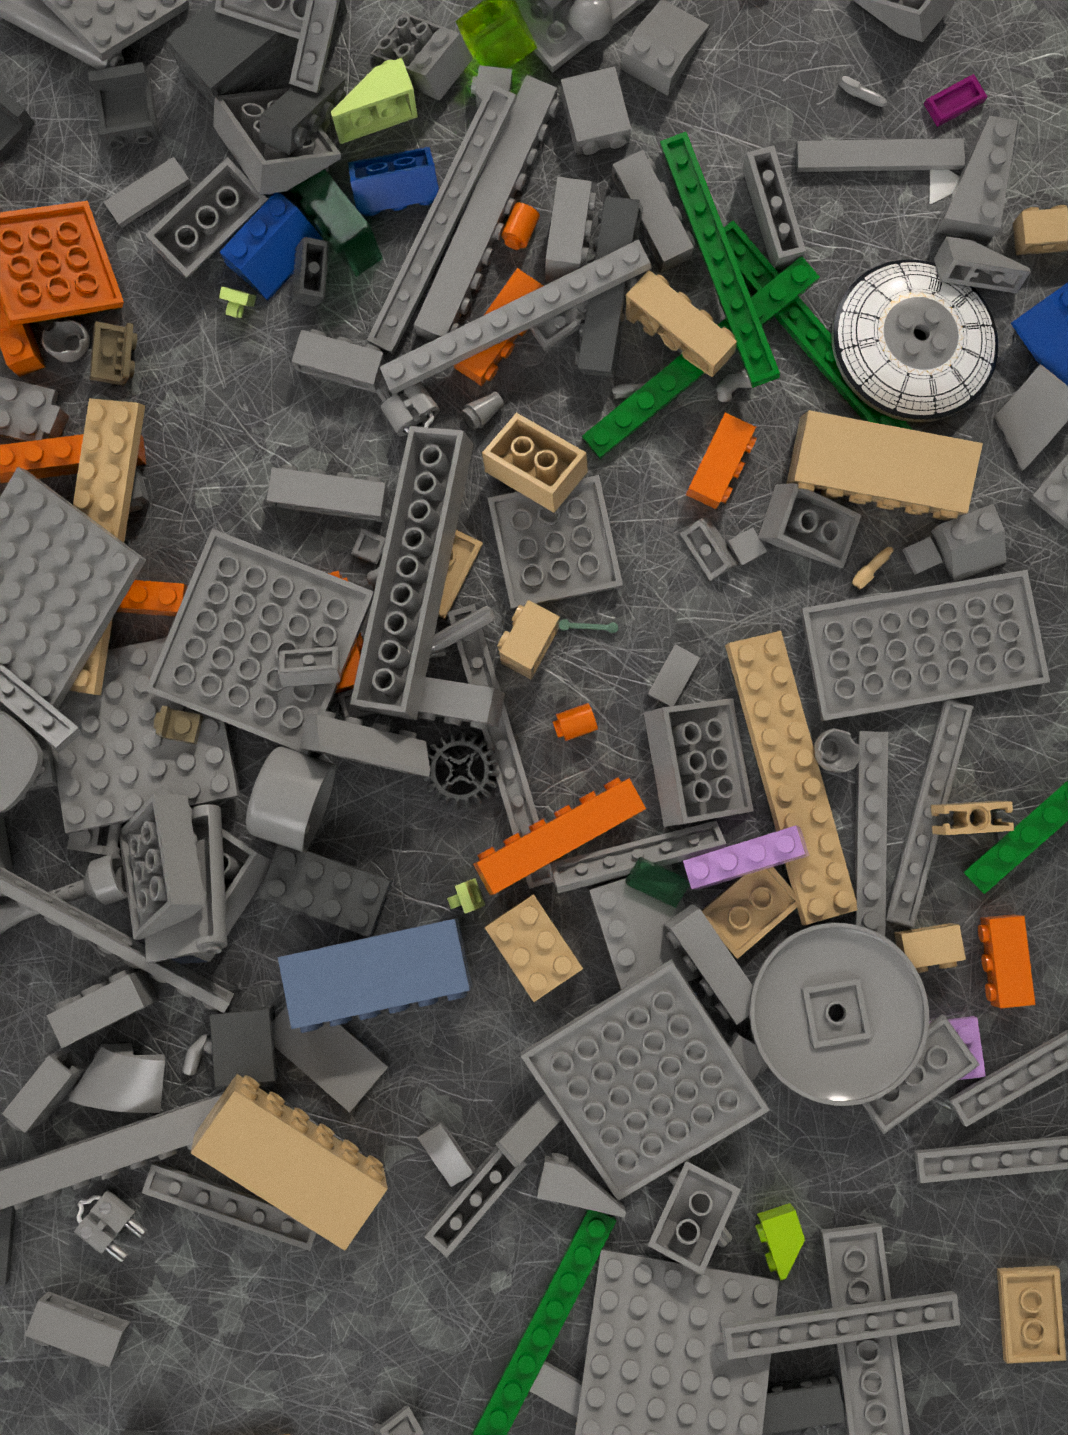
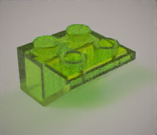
(496, 33)

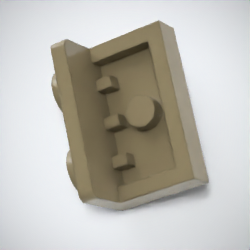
(112, 353)

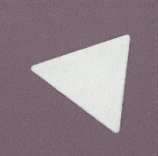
(941, 184)

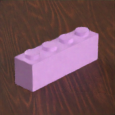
(746, 858)

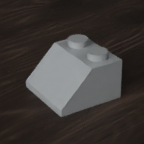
(971, 543)

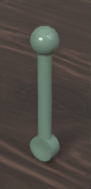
(564, 625)

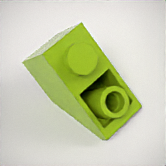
(783, 1237)

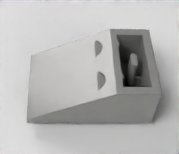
(429, 52)

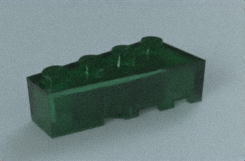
(339, 221)

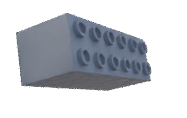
(375, 975)

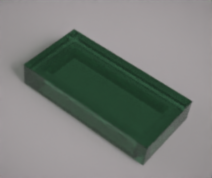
(657, 882)

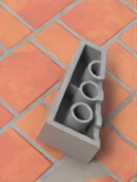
(981, 189)

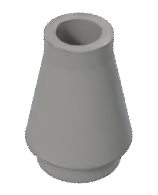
(482, 410)

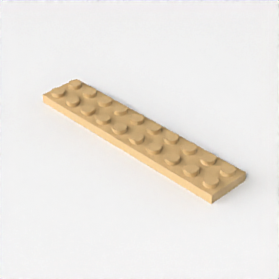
(105, 494)
(791, 774)

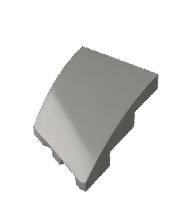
(1034, 415)
(121, 1081)

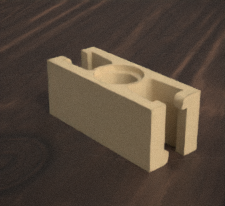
(982, 819)

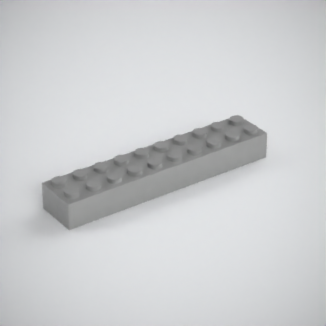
(412, 572)

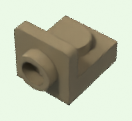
(178, 725)

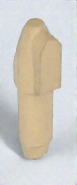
(866, 573)

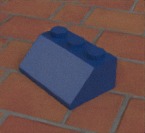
(393, 181)
(266, 245)
(1046, 332)

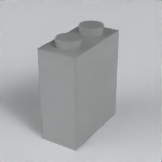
(595, 111)
(45, 1090)

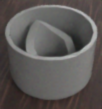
(290, 798)

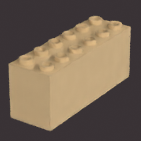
(884, 465)
(290, 1161)

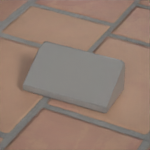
(709, 548)
(309, 666)
(446, 1154)

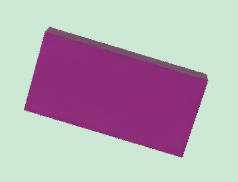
(955, 100)

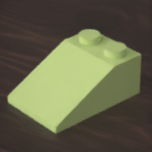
(376, 102)

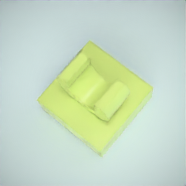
(237, 301)
(468, 896)

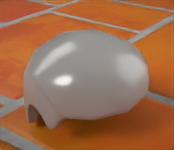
(591, 18)
(66, 341)
(837, 751)

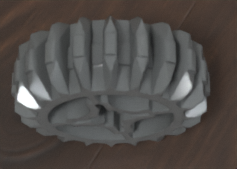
(447, 785)

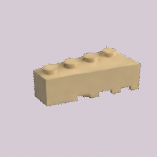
(679, 323)

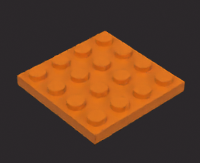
(54, 264)

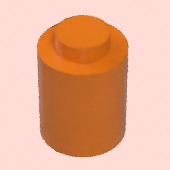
(520, 226)
(575, 722)

